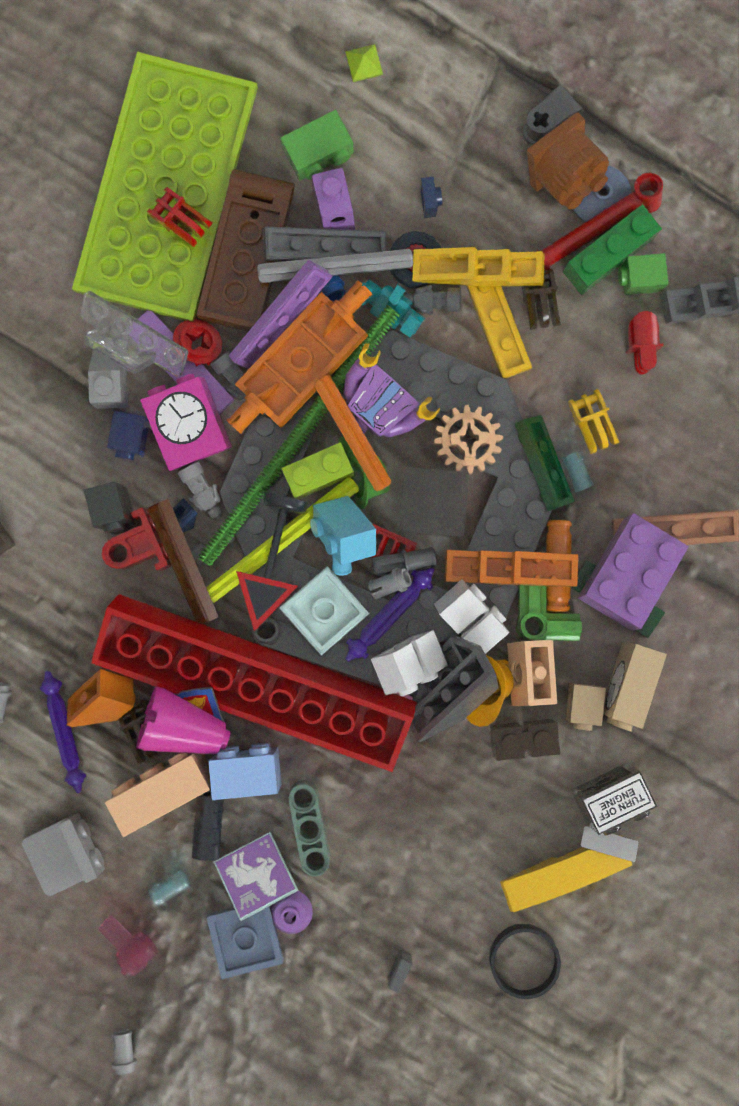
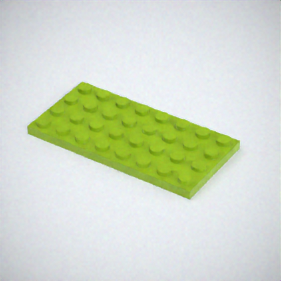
(175, 132)

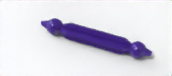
(389, 615)
(62, 732)

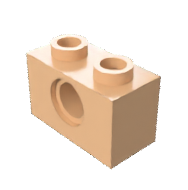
(532, 672)

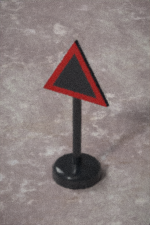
(262, 593)

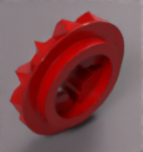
(191, 331)

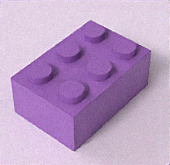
(633, 572)

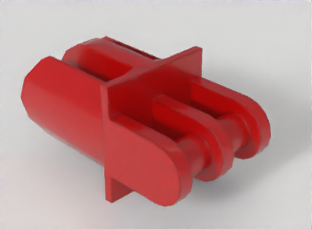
(177, 215)
(644, 341)

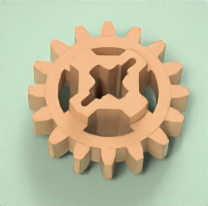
(482, 439)

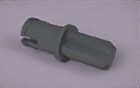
(409, 560)

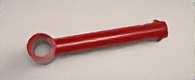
(607, 218)

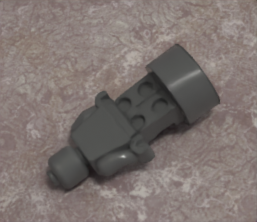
(426, 299)
(231, 372)

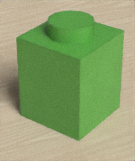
(643, 274)

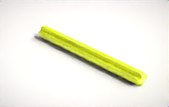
(290, 533)

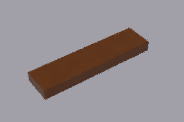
(182, 562)

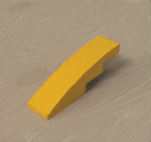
(478, 267)
(559, 876)

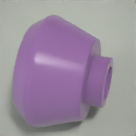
(296, 905)

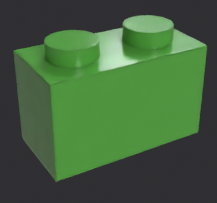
(318, 145)

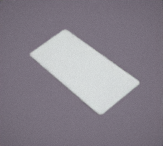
(610, 844)

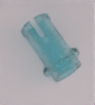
(577, 471)
(169, 888)

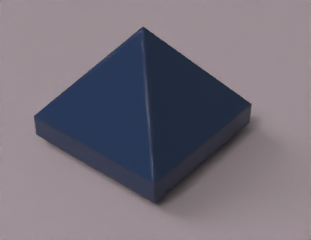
(185, 515)

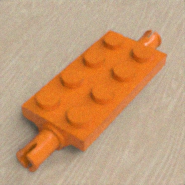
(299, 357)

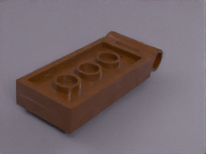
(232, 286)

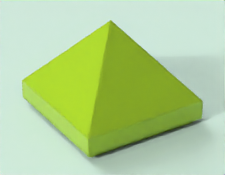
(364, 63)

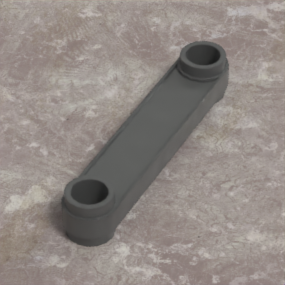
(292, 643)

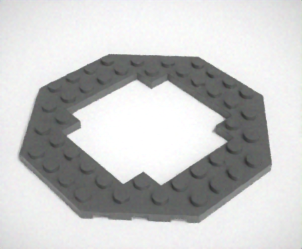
(508, 523)

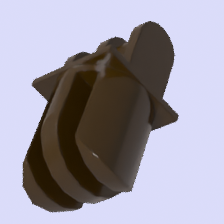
(540, 296)
(133, 728)

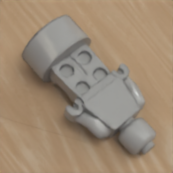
(204, 496)

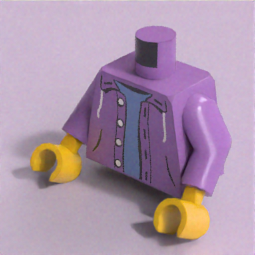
(380, 401)

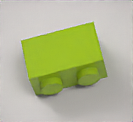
(318, 471)

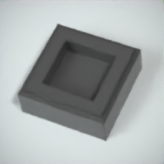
(399, 971)

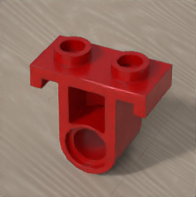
(141, 545)

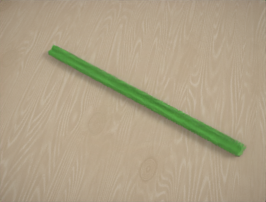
(291, 445)

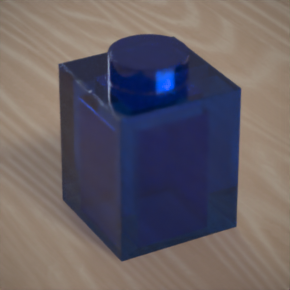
(128, 435)

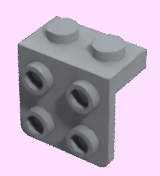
(63, 855)

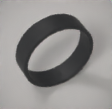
(530, 993)

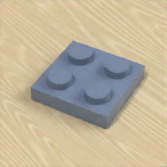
(244, 944)

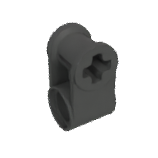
(549, 114)

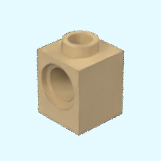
(585, 705)

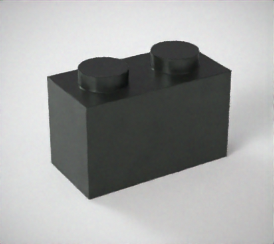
(110, 507)

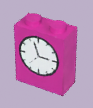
(185, 421)

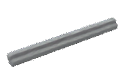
(338, 265)

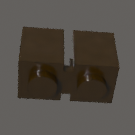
(511, 742)

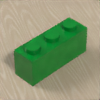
(611, 249)

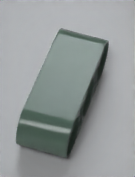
(309, 843)

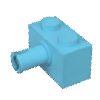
(344, 533)

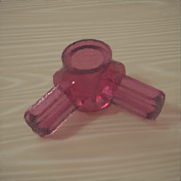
(133, 950)

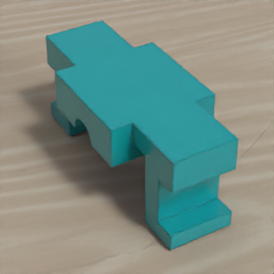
(408, 319)

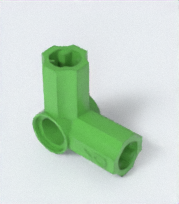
(551, 625)

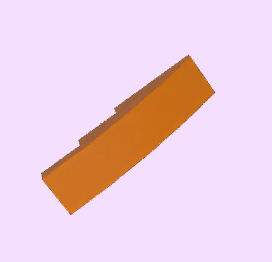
(511, 568)

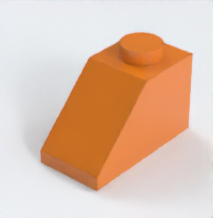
(101, 699)

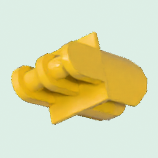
(593, 419)

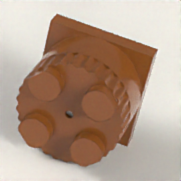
(567, 163)

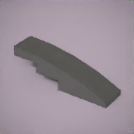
(701, 302)

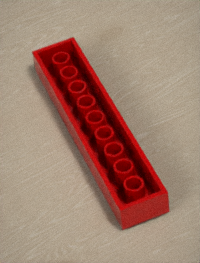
(254, 682)

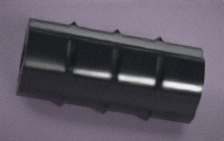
(207, 828)

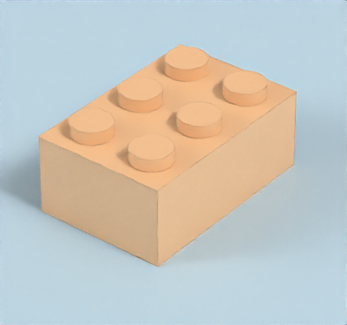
(159, 791)

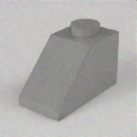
(107, 383)

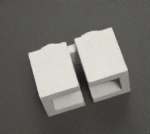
(467, 614)
(410, 663)

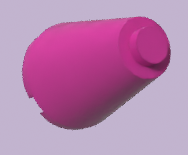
(180, 726)

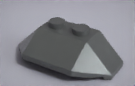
(455, 691)

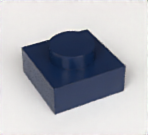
(430, 196)

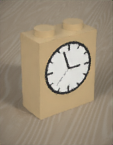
(632, 685)

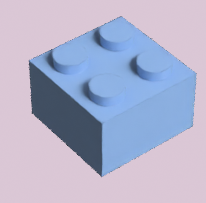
(245, 772)

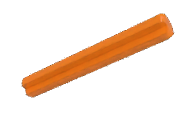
(352, 433)

